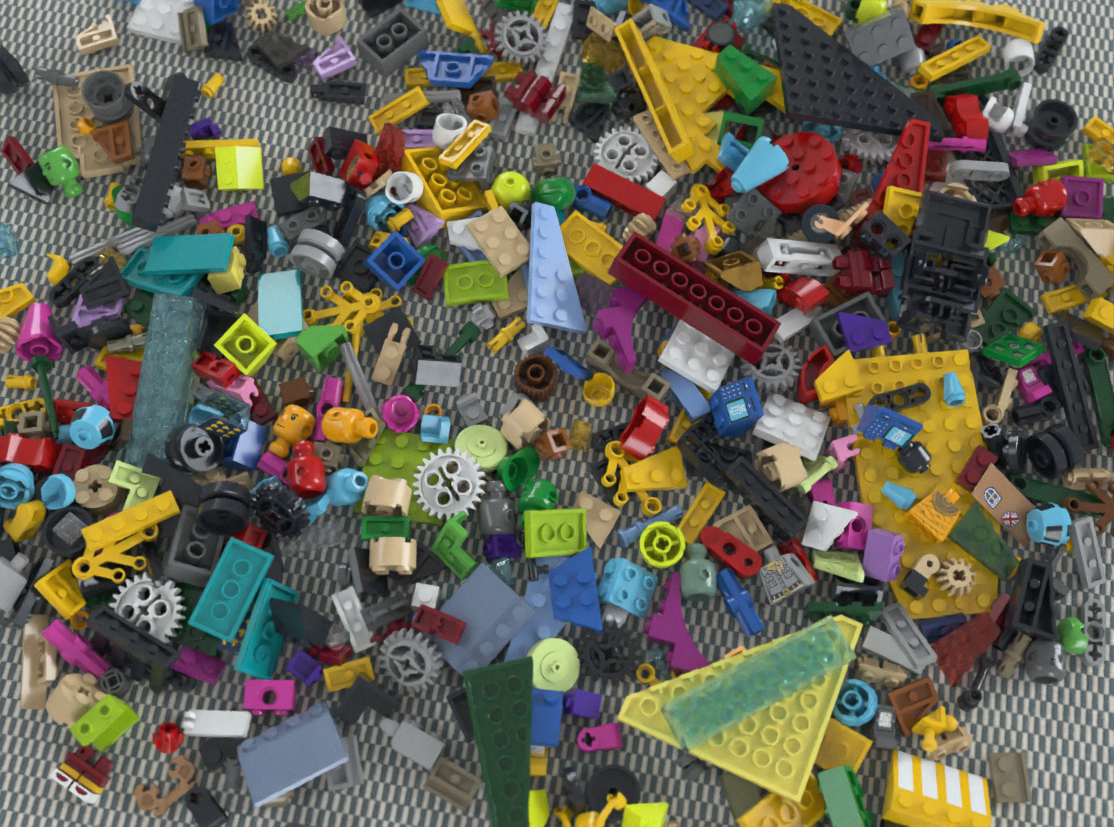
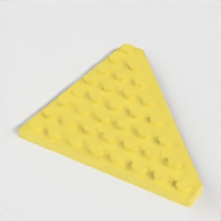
(767, 749)

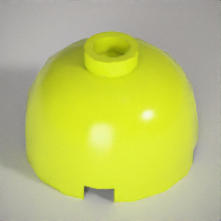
(871, 8)
(510, 187)
(662, 545)

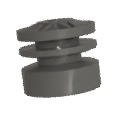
(106, 98)

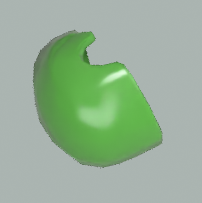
(1071, 635)

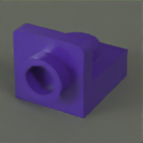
(204, 129)
(499, 546)

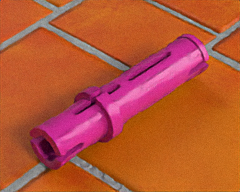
(959, 144)

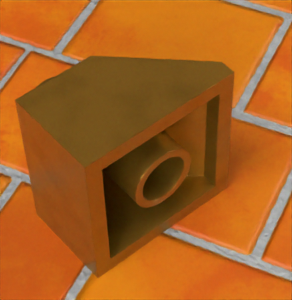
(737, 269)

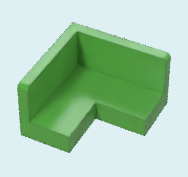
(449, 548)

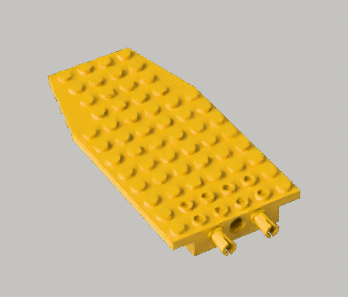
(950, 438)

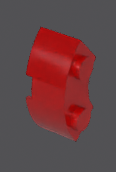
(966, 116)
(803, 294)
(815, 365)
(644, 428)
(32, 453)

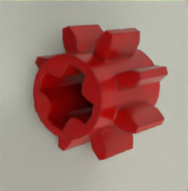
(851, 163)
(168, 738)

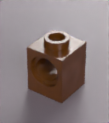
(297, 392)

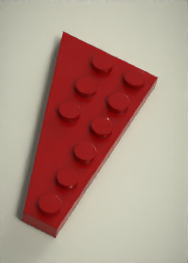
(904, 169)

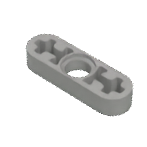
(979, 170)
(129, 194)
(1100, 616)

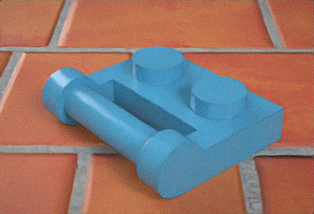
(732, 152)

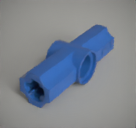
(592, 203)
(739, 603)

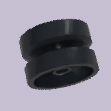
(10, 69)
(1051, 125)
(194, 449)
(1054, 451)
(223, 508)
(56, 543)
(604, 780)

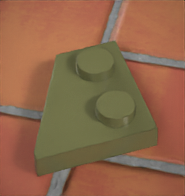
(364, 447)

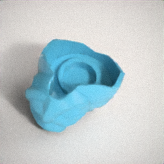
(58, 492)

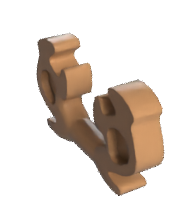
(149, 799)

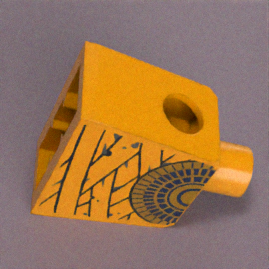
(934, 515)

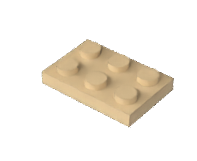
(500, 241)

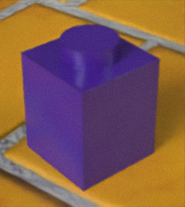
(582, 704)

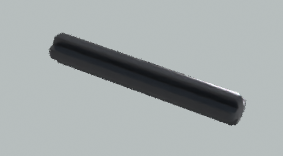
(153, 563)

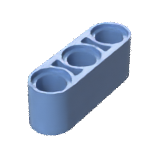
(685, 395)

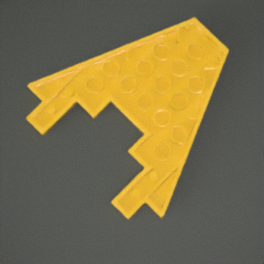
(694, 91)

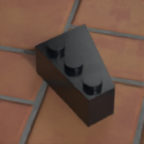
(1032, 601)

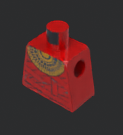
(357, 167)

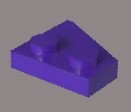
(863, 332)

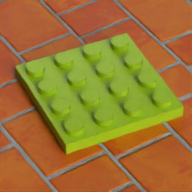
(398, 457)

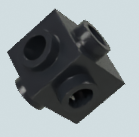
(627, 104)
(521, 214)

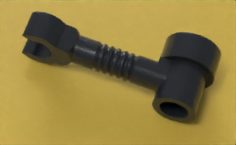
(970, 699)

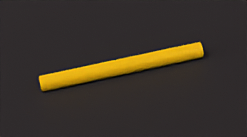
(348, 384)

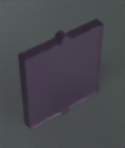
(593, 293)

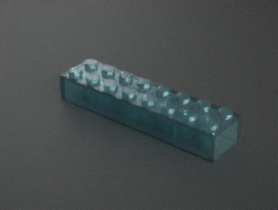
(164, 375)
(757, 684)

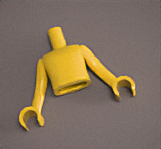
(591, 819)

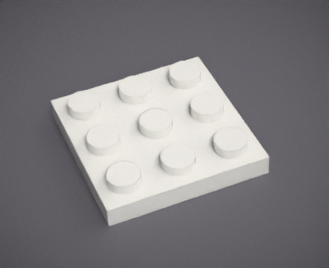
(159, 19)
(696, 357)
(792, 424)

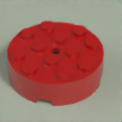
(811, 174)

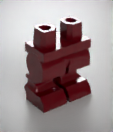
(533, 93)
(863, 273)

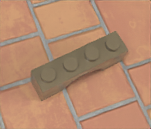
(1093, 275)
(638, 383)

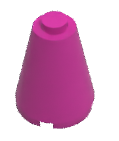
(38, 335)

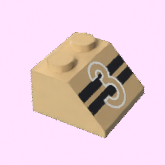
(1096, 234)

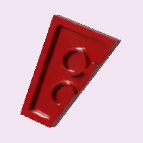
(122, 386)

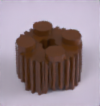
(536, 388)

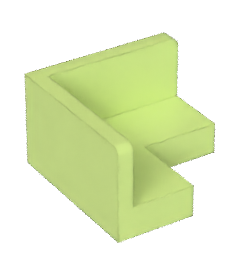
(129, 477)

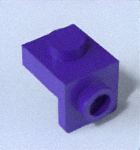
(305, 667)

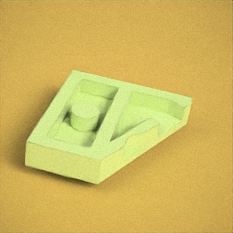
(839, 563)

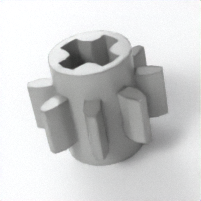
(483, 316)

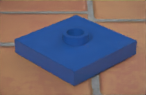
(567, 363)

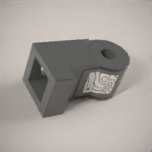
(881, 729)

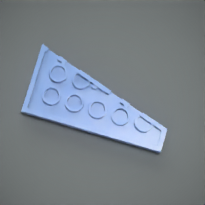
(551, 285)
(541, 623)

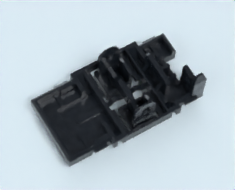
(954, 229)

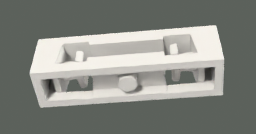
(800, 257)

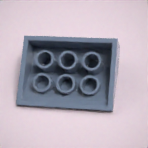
(491, 616)
(291, 753)

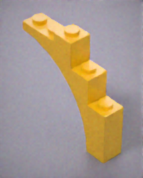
(978, 14)

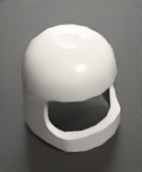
(1019, 50)
(998, 117)
(443, 131)
(407, 185)

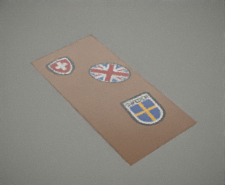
(1004, 503)

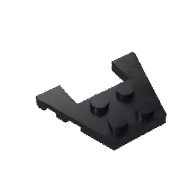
(183, 488)

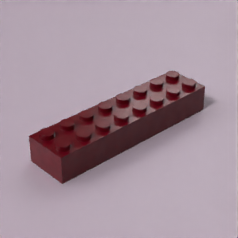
(694, 298)

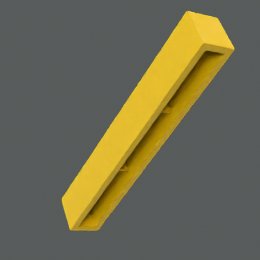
(654, 91)

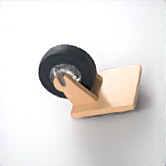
(822, 223)

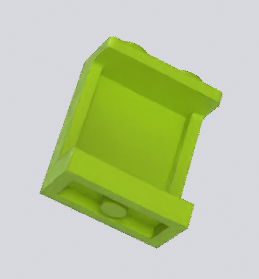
(105, 723)

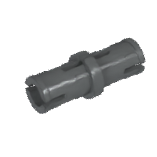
(57, 77)

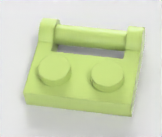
(815, 471)

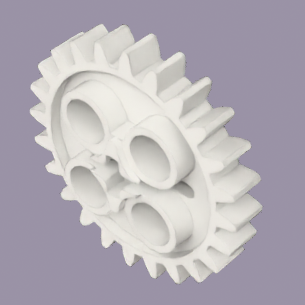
(869, 145)
(611, 147)
(432, 495)
(134, 597)

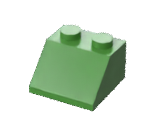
(321, 345)

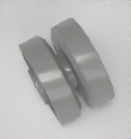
(316, 253)

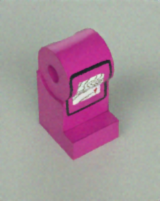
(1030, 385)

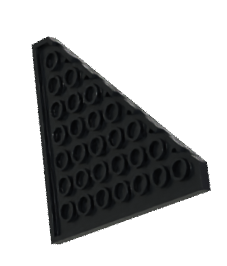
(835, 87)

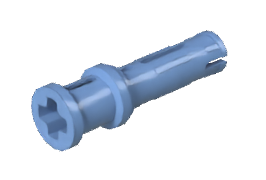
(635, 531)

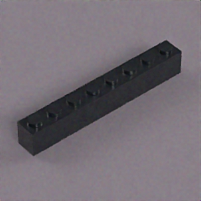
(165, 154)

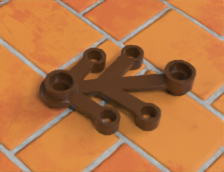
(1106, 508)

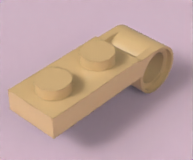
(1002, 400)

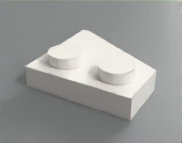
(459, 234)
(825, 525)

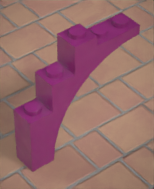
(616, 324)
(671, 631)

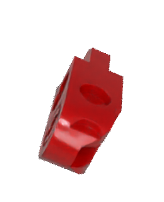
(716, 539)

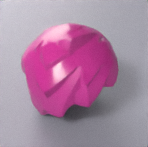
(400, 413)

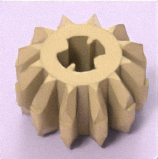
(252, 16)
(641, 224)
(9, 333)
(964, 580)

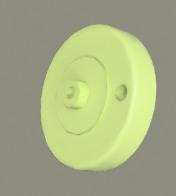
(484, 444)
(554, 664)

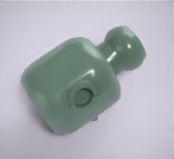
(698, 575)

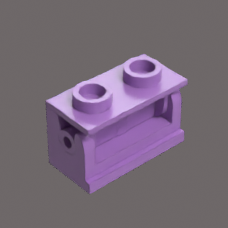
(883, 554)

